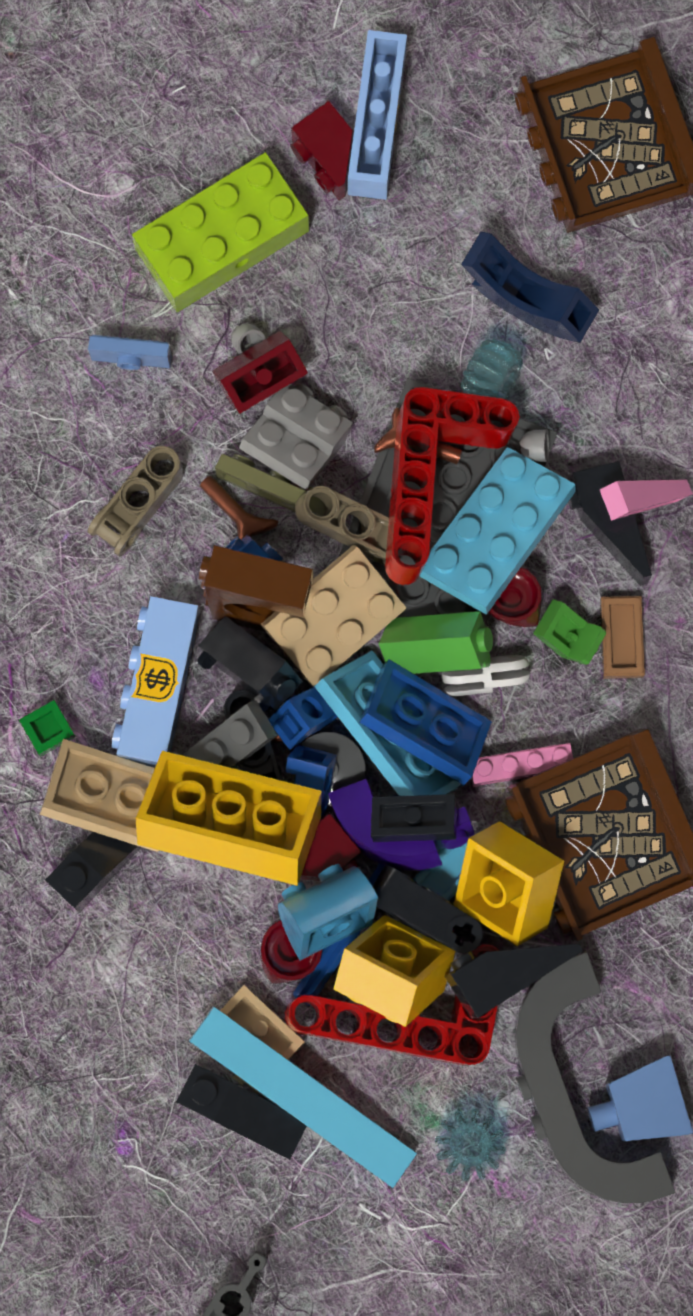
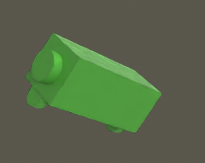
(438, 642)

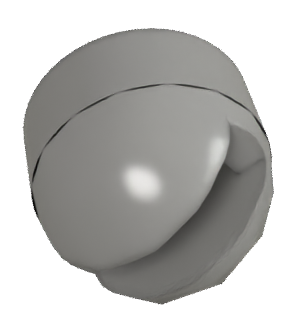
(252, 334)
(536, 445)

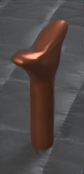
(444, 451)
(246, 523)

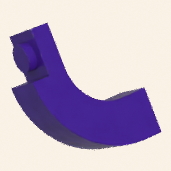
(354, 811)

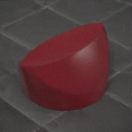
(520, 601)
(280, 959)

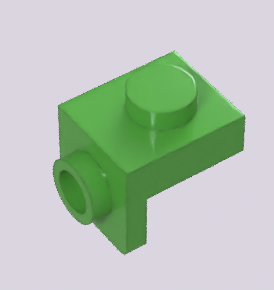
(569, 633)

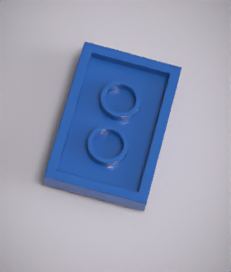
(426, 722)

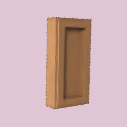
(624, 637)

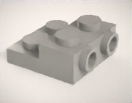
(297, 435)

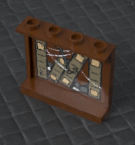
(609, 137)
(612, 826)

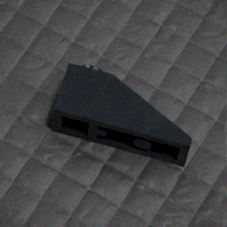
(618, 536)
(90, 868)
(497, 975)
(241, 1111)

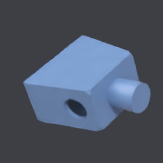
(644, 1104)

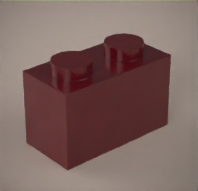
(260, 372)

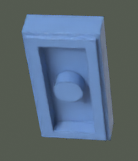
(129, 352)

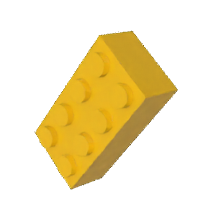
(229, 817)

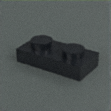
(414, 818)

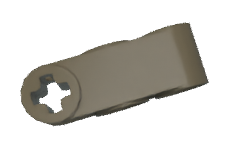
(129, 519)
(374, 526)

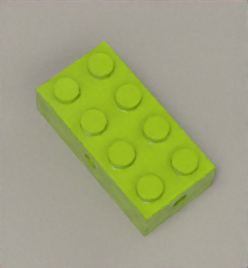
(221, 232)

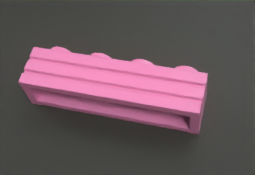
(519, 764)

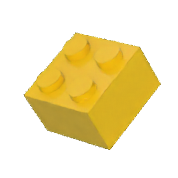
(508, 883)
(394, 970)

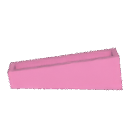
(633, 497)

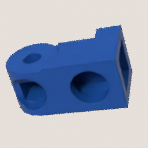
(302, 717)
(313, 770)

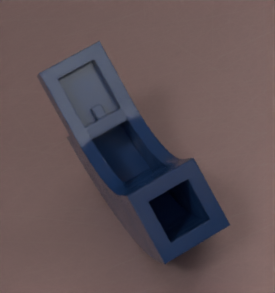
(526, 295)

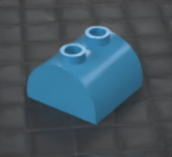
(327, 911)

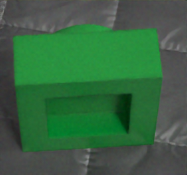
(46, 728)

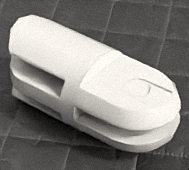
(501, 673)

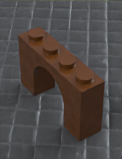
(252, 587)

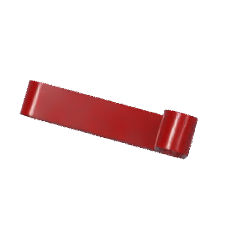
(420, 467)
(407, 1037)

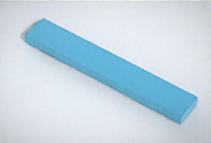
(302, 1097)

